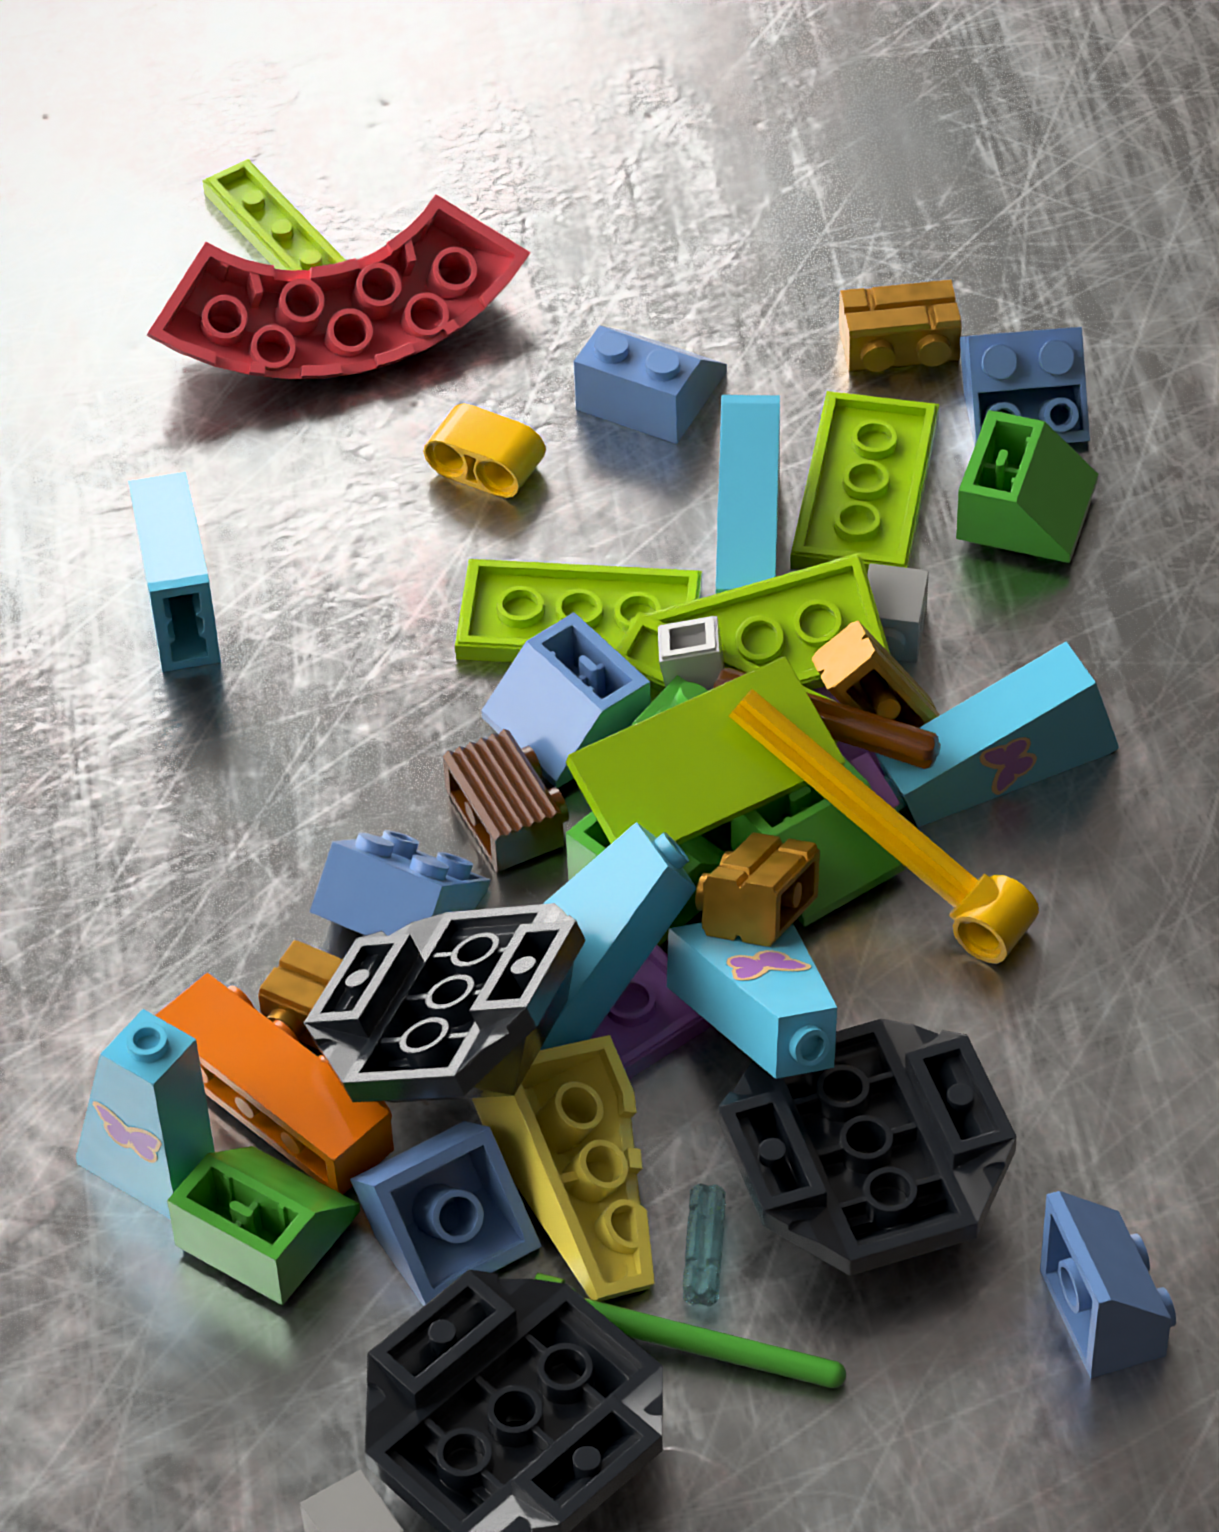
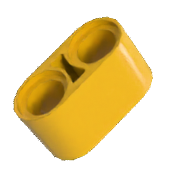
(484, 450)

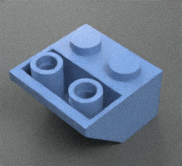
(1028, 377)
(566, 694)
(388, 884)

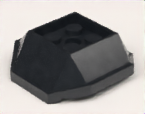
(447, 1004)
(892, 1092)
(499, 1356)

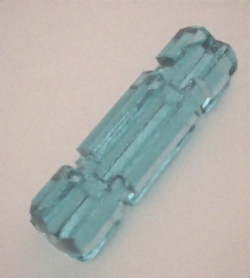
(704, 1245)

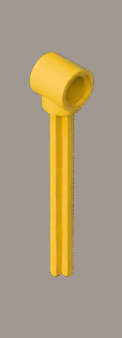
(987, 912)

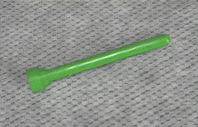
(719, 1344)

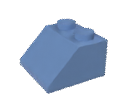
(643, 382)
(446, 1209)
(1103, 1285)

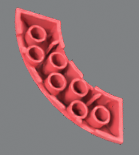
(341, 313)

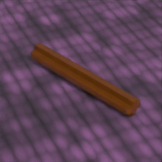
(868, 729)

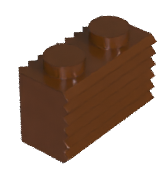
(505, 800)

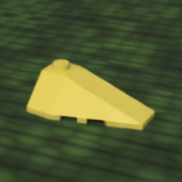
(577, 1162)

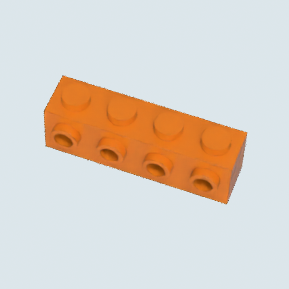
(280, 1086)

